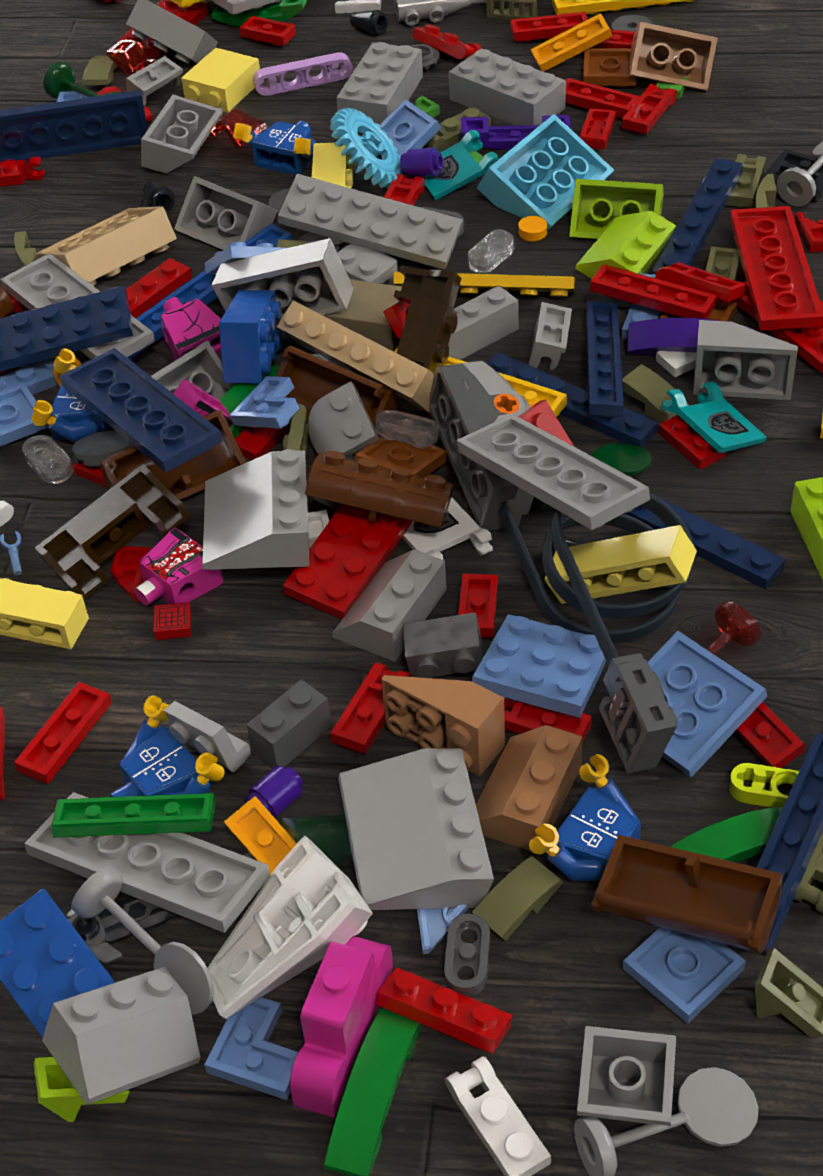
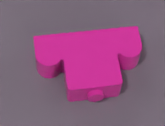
(337, 1021)

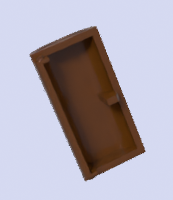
(316, 378)
(189, 476)
(379, 488)
(690, 893)

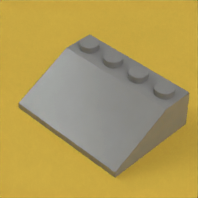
(258, 514)
(416, 832)

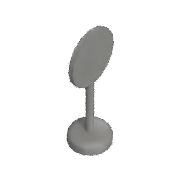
(798, 185)
(181, 961)
(710, 1103)

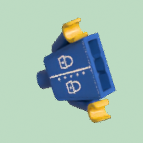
(280, 147)
(68, 415)
(162, 764)
(591, 829)

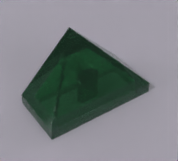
(326, 832)

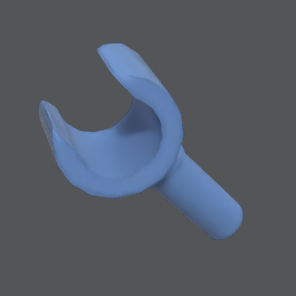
(13, 552)

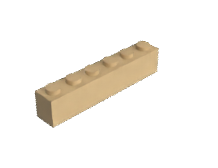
(358, 354)

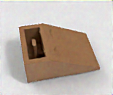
(446, 716)

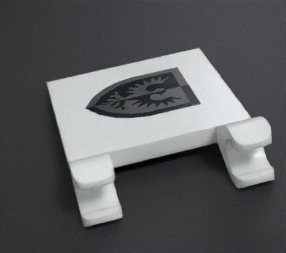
(455, 529)

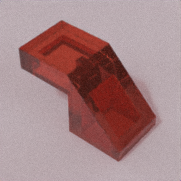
(129, 56)
(229, 120)

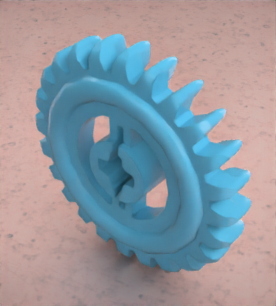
(367, 147)

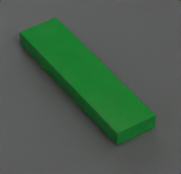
(133, 815)

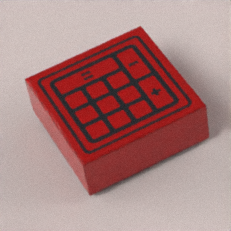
(172, 621)

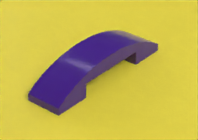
(502, 136)
(663, 334)

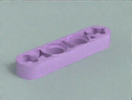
(303, 78)

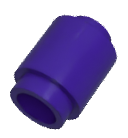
(421, 162)
(277, 789)

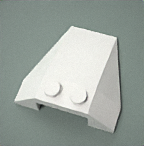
(286, 928)

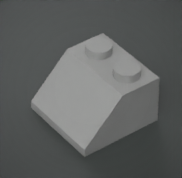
(627, 1076)

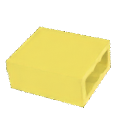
(221, 79)

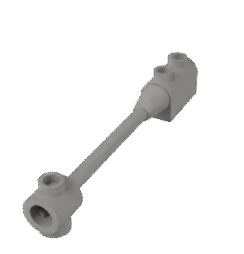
(414, 10)

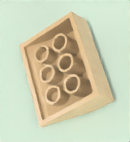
(114, 243)

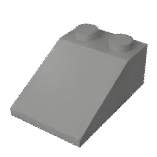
(743, 362)

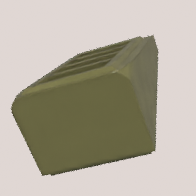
(511, 12)

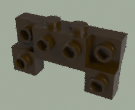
(429, 315)
(107, 526)

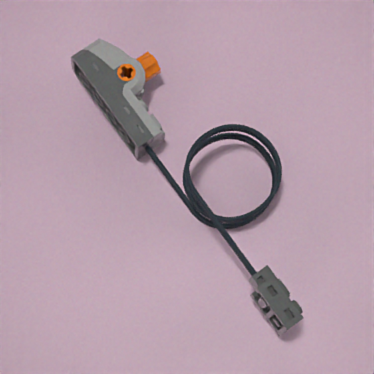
(636, 713)

